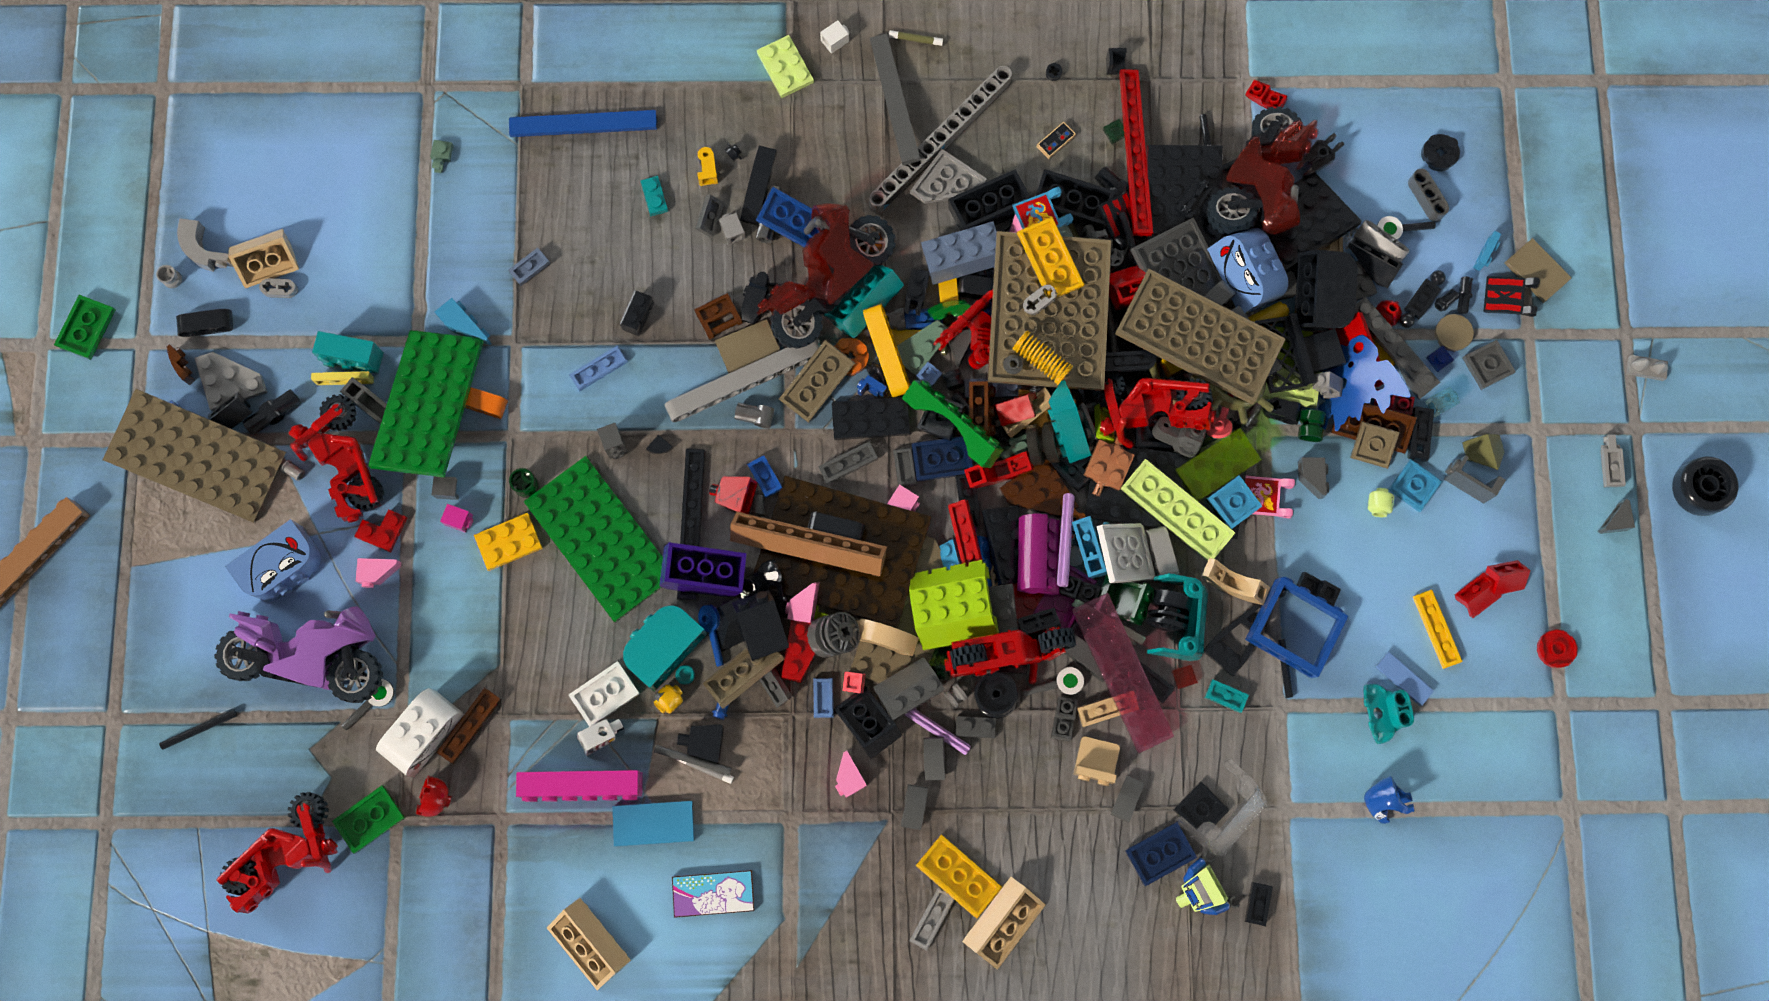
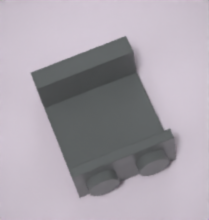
(1471, 485)

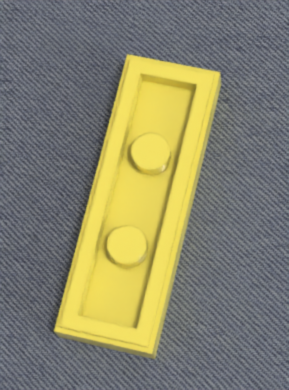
(341, 378)

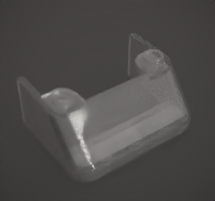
(1222, 839)

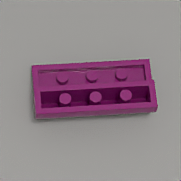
(1038, 554)

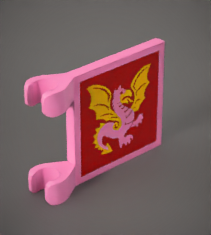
(1268, 494)

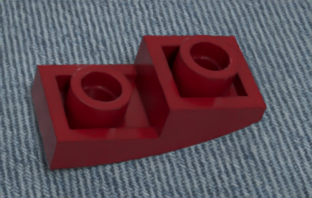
(1400, 404)

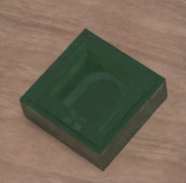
(1114, 131)

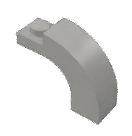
(190, 240)

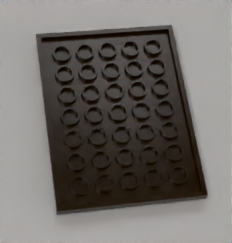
(843, 589)

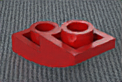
(1264, 96)

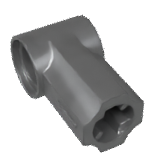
(760, 415)

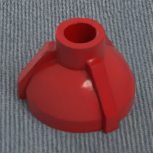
(1391, 317)

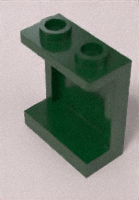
(1129, 599)

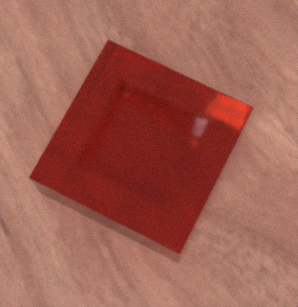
(1184, 677)

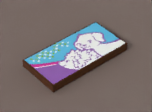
(713, 893)

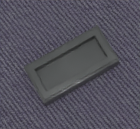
(905, 467)

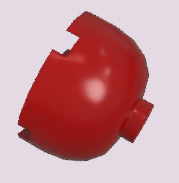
(433, 797)

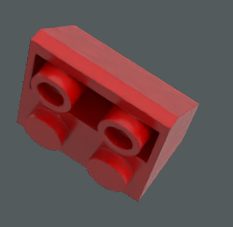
(1124, 285)

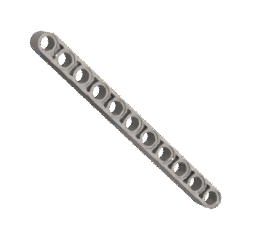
(944, 131)

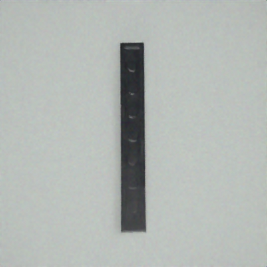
(692, 505)

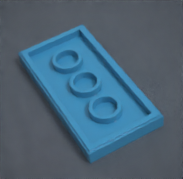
(653, 823)

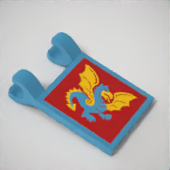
(1040, 208)

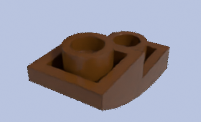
(179, 364)

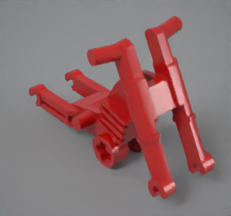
(980, 327)

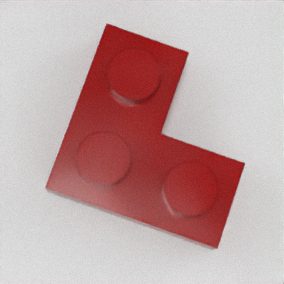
(385, 534)

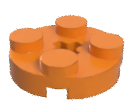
(859, 350)

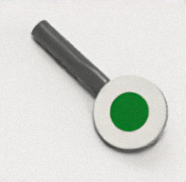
(1068, 681)
(382, 698)

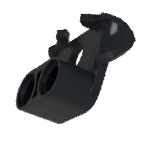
(767, 576)

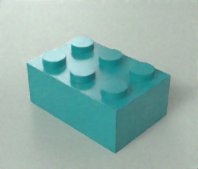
(347, 352)

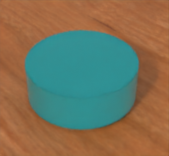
(685, 675)

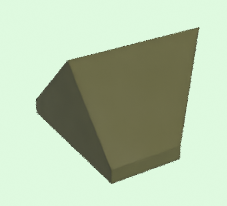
(1485, 450)

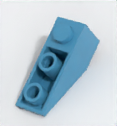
(457, 321)

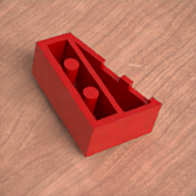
(799, 654)

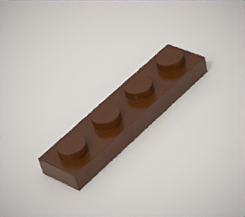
(468, 725)

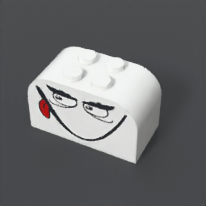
(419, 732)

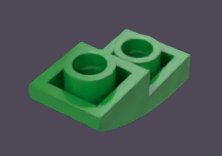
(954, 307)

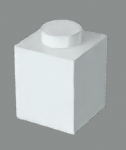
(835, 36)

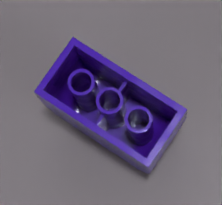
(702, 570)

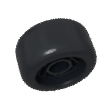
(1705, 486)

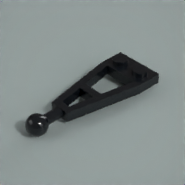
(1223, 654)

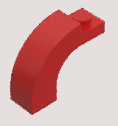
(1000, 471)

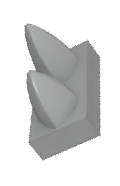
(1647, 367)

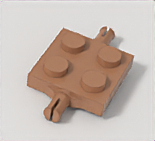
(1108, 465)

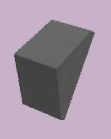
(960, 345)
(1620, 519)

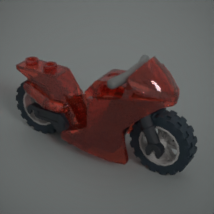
(1260, 180)
(833, 269)

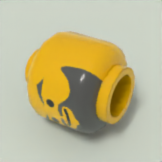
(668, 698)

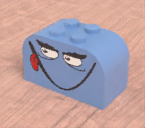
(1250, 268)
(276, 563)

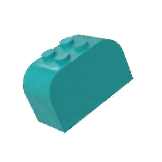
(661, 645)

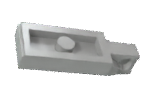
(1612, 463)

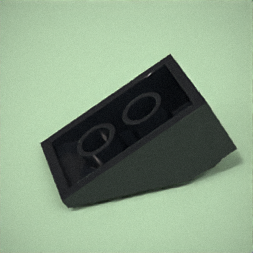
(868, 722)

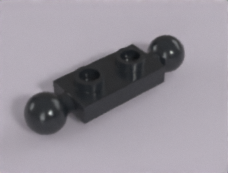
(1422, 299)

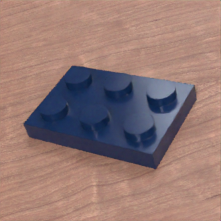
(940, 459)
(1160, 854)

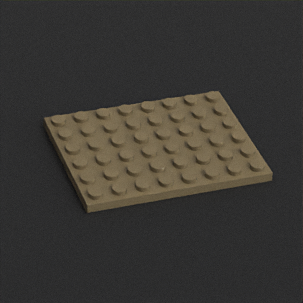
(1069, 326)

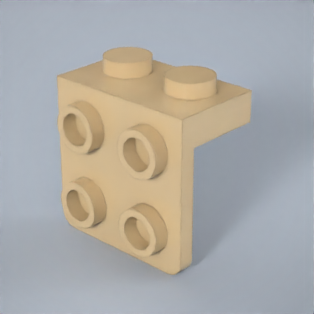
(1096, 761)

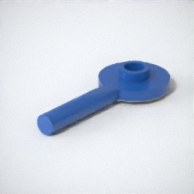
(710, 620)

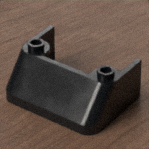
(1128, 361)

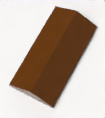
(1390, 419)

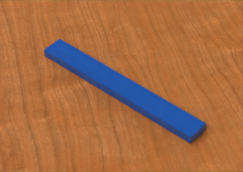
(582, 123)

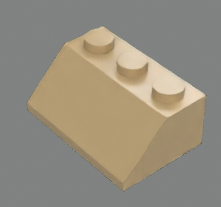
(263, 258)

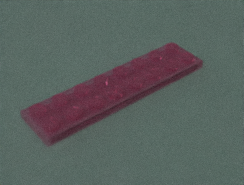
(1122, 673)

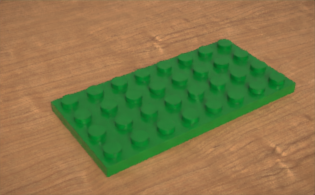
(426, 404)
(598, 538)

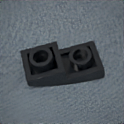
(1080, 590)

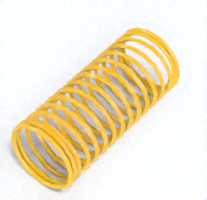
(1057, 380)

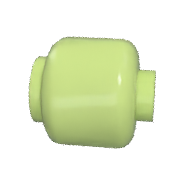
(1380, 502)

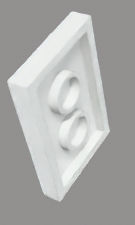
(604, 694)

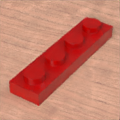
(964, 531)

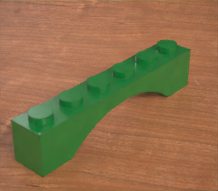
(979, 445)

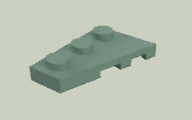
(919, 348)

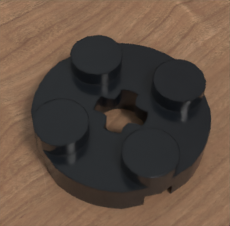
(1445, 143)

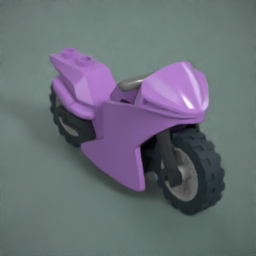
(317, 657)

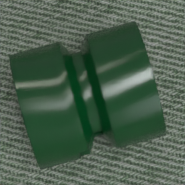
(1311, 427)
(523, 482)

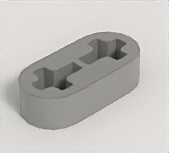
(278, 284)
(1036, 296)

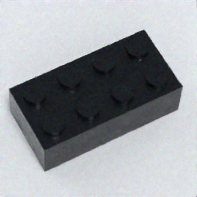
(1077, 198)
(988, 201)

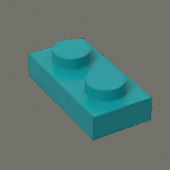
(654, 196)
(1226, 696)

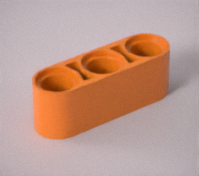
(486, 403)

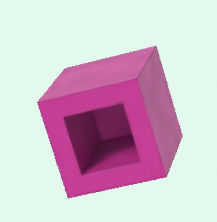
(457, 518)

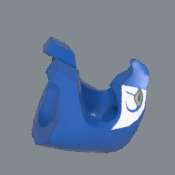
(1387, 796)

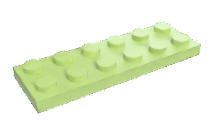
(1177, 510)

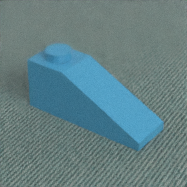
(1090, 547)

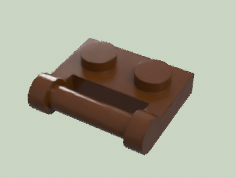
(715, 311)

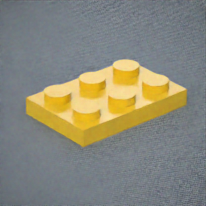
(508, 541)

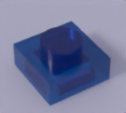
(1440, 358)

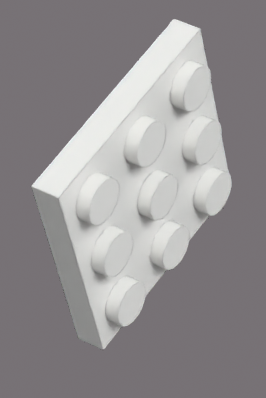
(1126, 552)

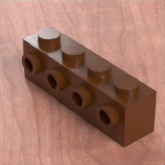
(981, 406)

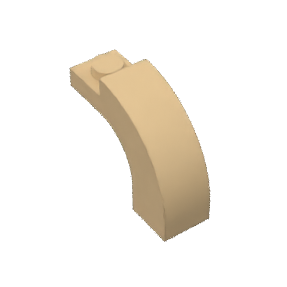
(1235, 584)
(887, 637)

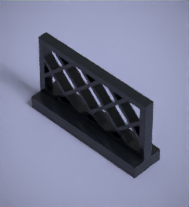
(1298, 354)

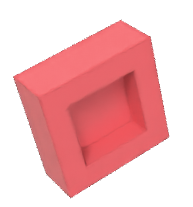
(854, 682)

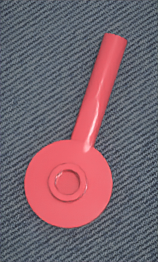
(1221, 427)

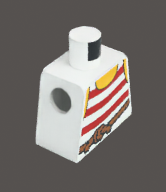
(592, 741)

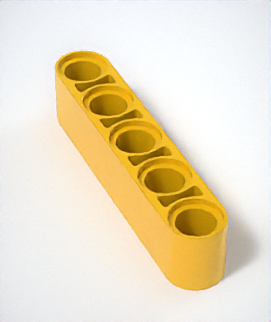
(886, 350)

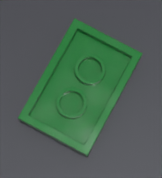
(84, 327)
(368, 819)

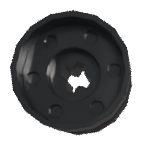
(1168, 615)

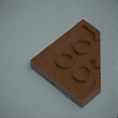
(1037, 490)

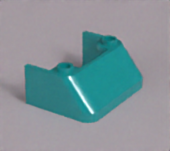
(1192, 643)

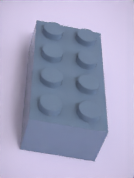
(960, 253)

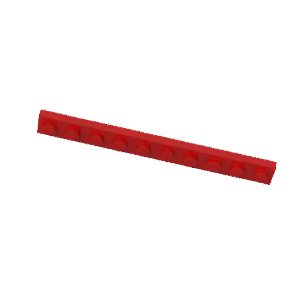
(1135, 153)

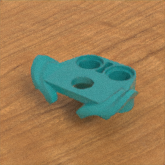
(1385, 727)

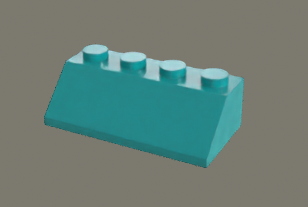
(872, 289)
(1067, 424)

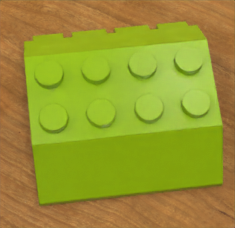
(952, 604)

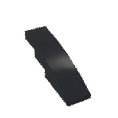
(758, 184)

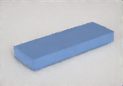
(598, 368)
(1404, 678)

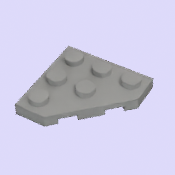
(945, 179)
(224, 378)

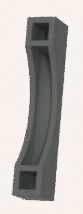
(1413, 370)
(364, 399)

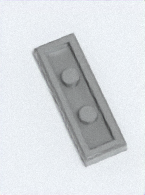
(932, 919)

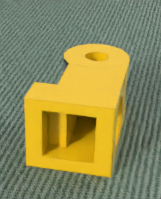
(707, 161)

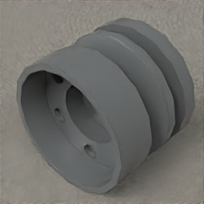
(833, 634)

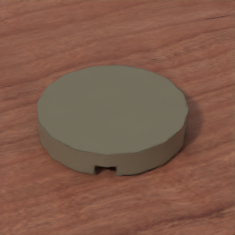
(1454, 332)

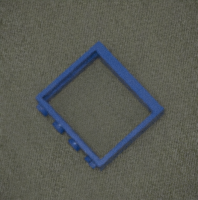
(1280, 652)

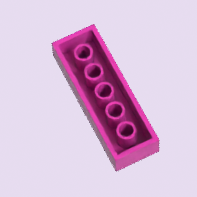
(575, 784)

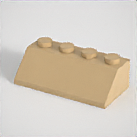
(1004, 923)
(588, 943)

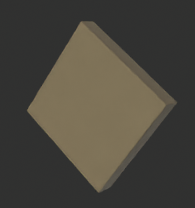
(1374, 444)

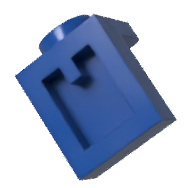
(875, 387)

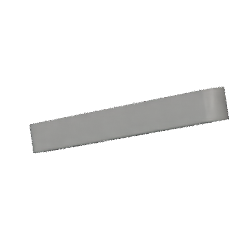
(739, 381)

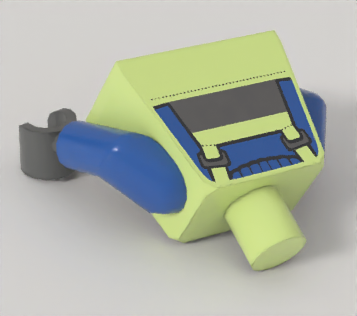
(1204, 890)

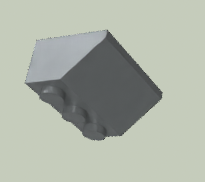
(909, 688)

